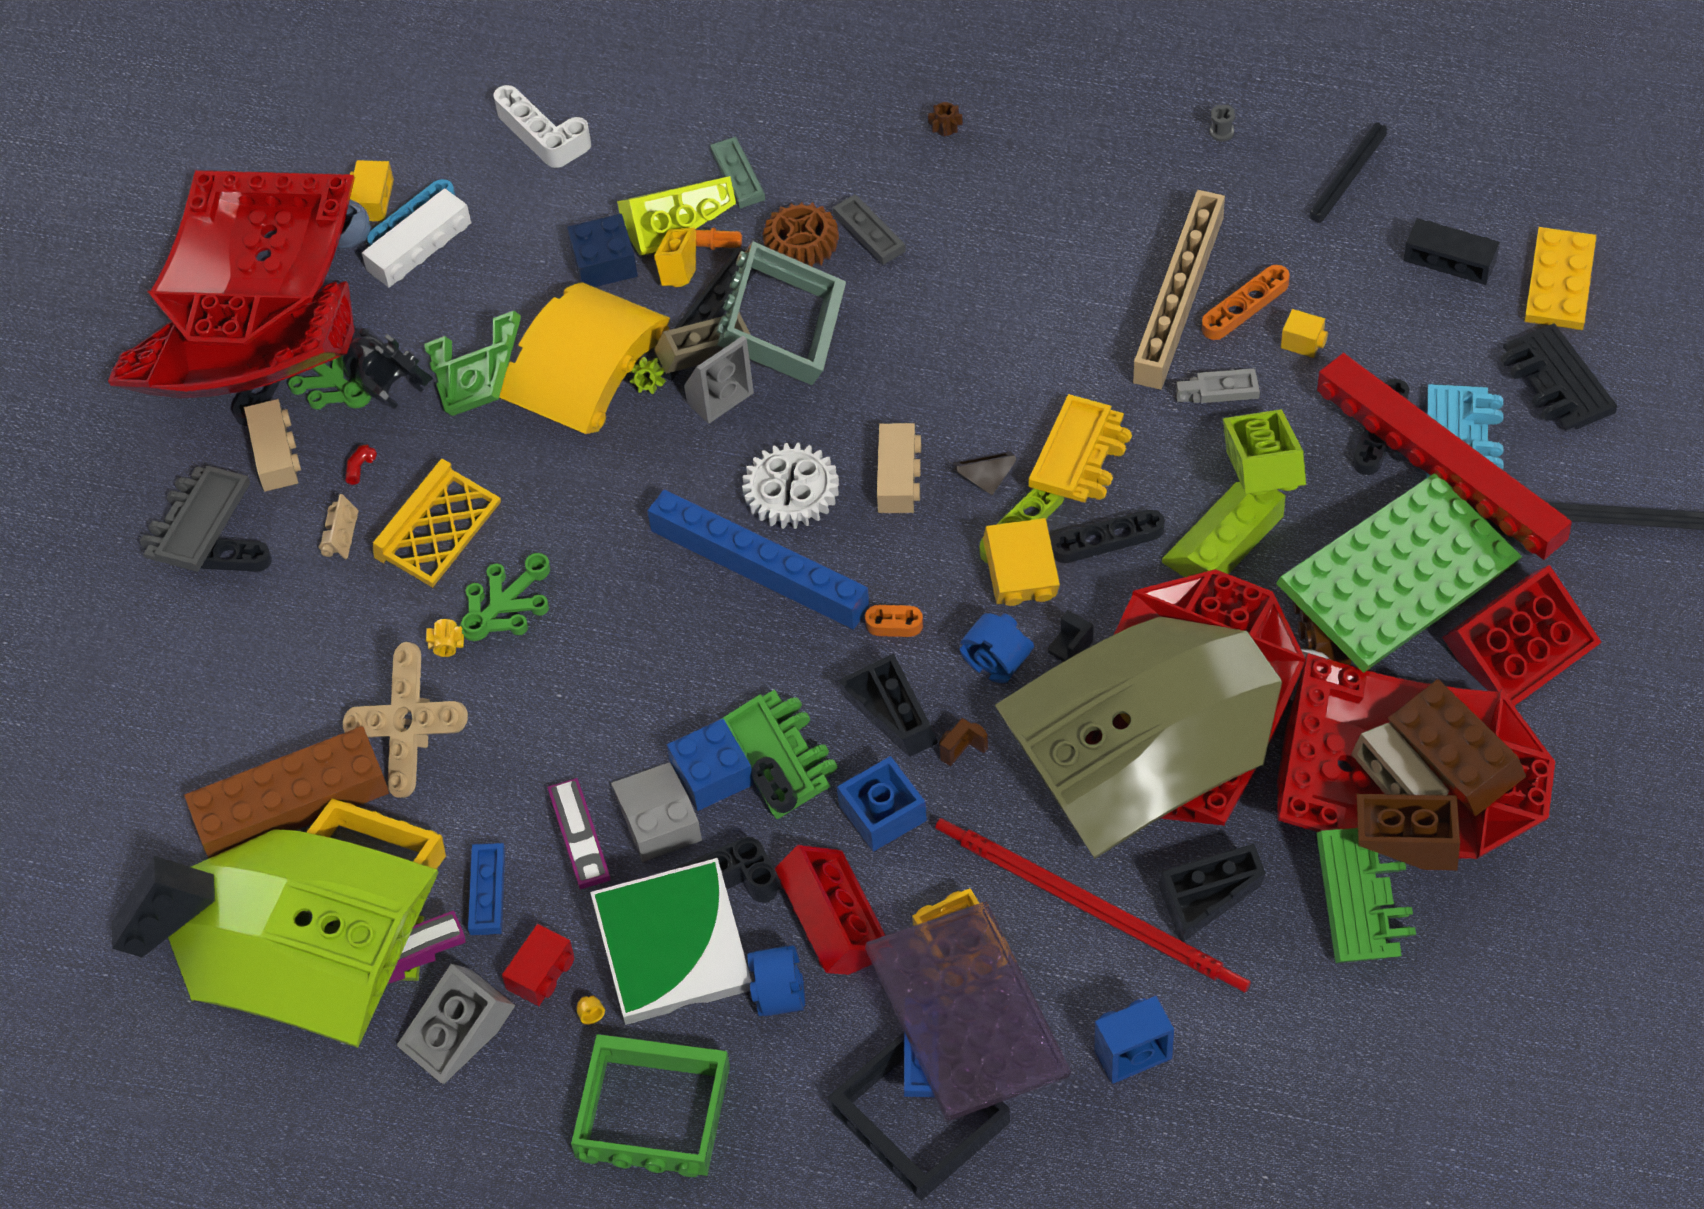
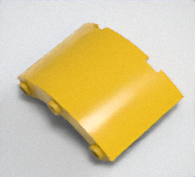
(580, 355)

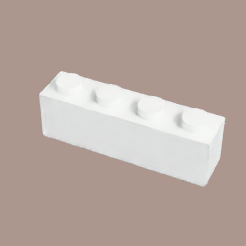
(416, 237)

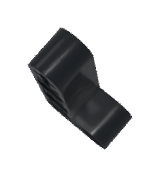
(744, 870)

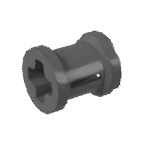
(1222, 126)

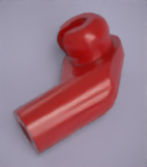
(355, 461)

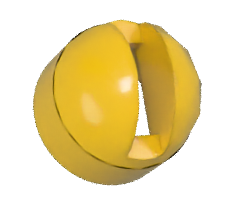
(590, 1010)

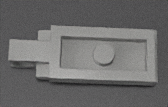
(1219, 387)

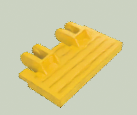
(1077, 449)

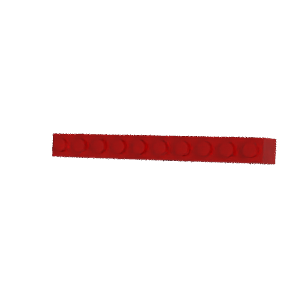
(1441, 452)

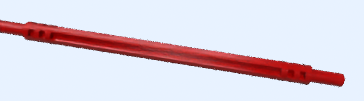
(1093, 905)

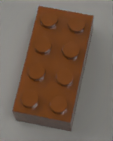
(1458, 747)

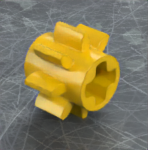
(445, 637)

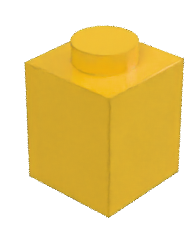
(1304, 333)

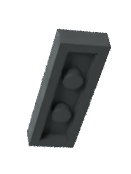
(869, 229)

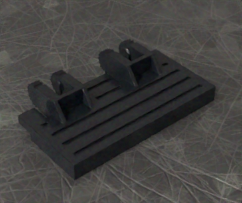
(1558, 378)

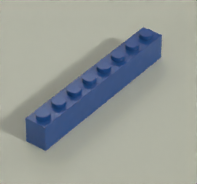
(759, 559)

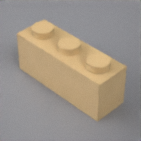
(272, 445)
(898, 468)

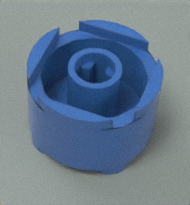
(996, 646)
(777, 981)

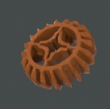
(800, 228)

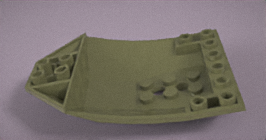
(1197, 714)

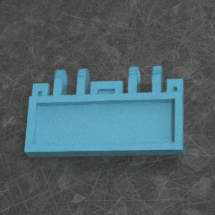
(1467, 414)

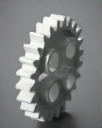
(770, 479)

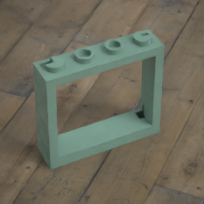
(800, 276)

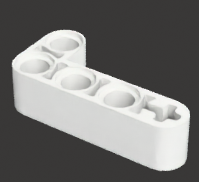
(551, 143)

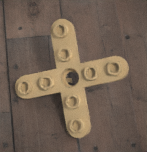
(390, 721)

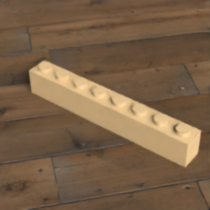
(1178, 290)

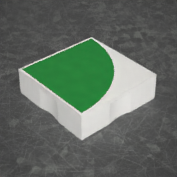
(671, 941)

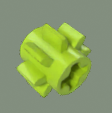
(655, 375)

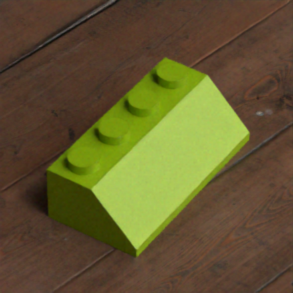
(1226, 532)

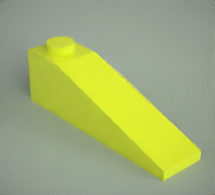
(688, 206)

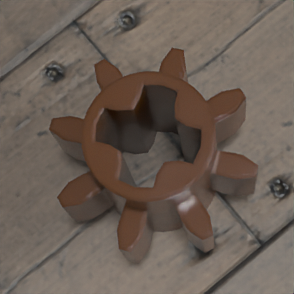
(945, 119)

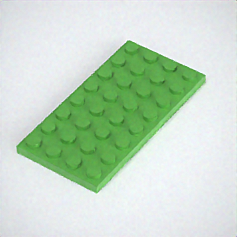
(1398, 571)

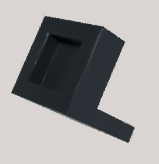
(1074, 637)

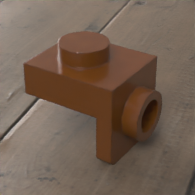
(959, 738)

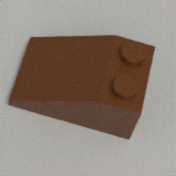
(1411, 828)

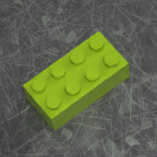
(1264, 452)

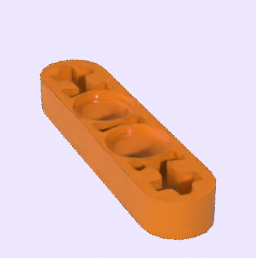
(1248, 304)

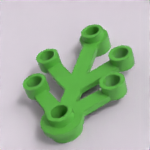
(331, 378)
(505, 601)

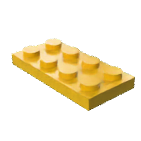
(1560, 278)

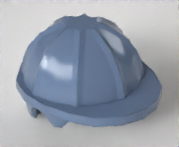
(355, 227)

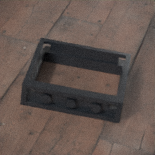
(883, 1148)

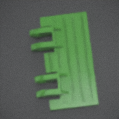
(761, 735)
(1356, 898)

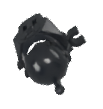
(385, 363)

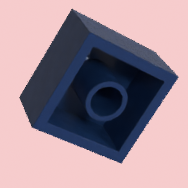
(602, 251)

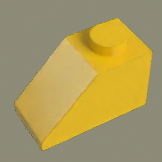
(677, 257)

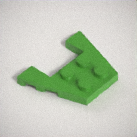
(477, 375)

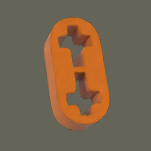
(894, 620)

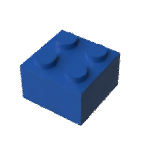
(710, 764)
(882, 803)
(1133, 1039)

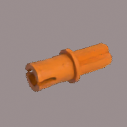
(714, 239)

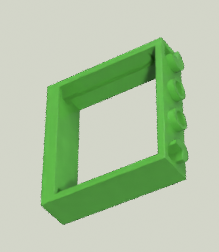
(657, 1056)

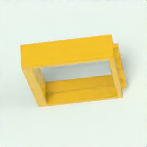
(374, 824)

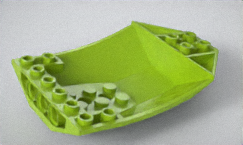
(258, 961)

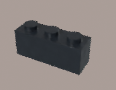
(1451, 251)

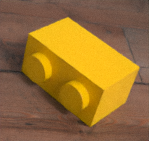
(372, 187)

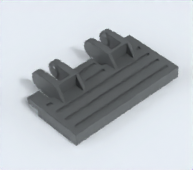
(195, 517)

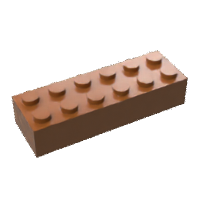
(286, 791)

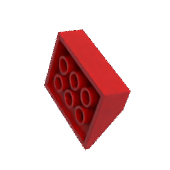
(1523, 636)

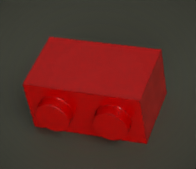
(538, 965)

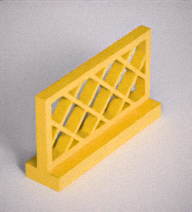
(412, 515)

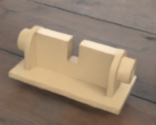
(341, 521)

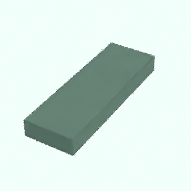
(735, 164)

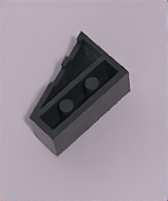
(890, 704)
(1209, 887)
(160, 905)

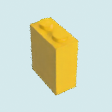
(1021, 562)

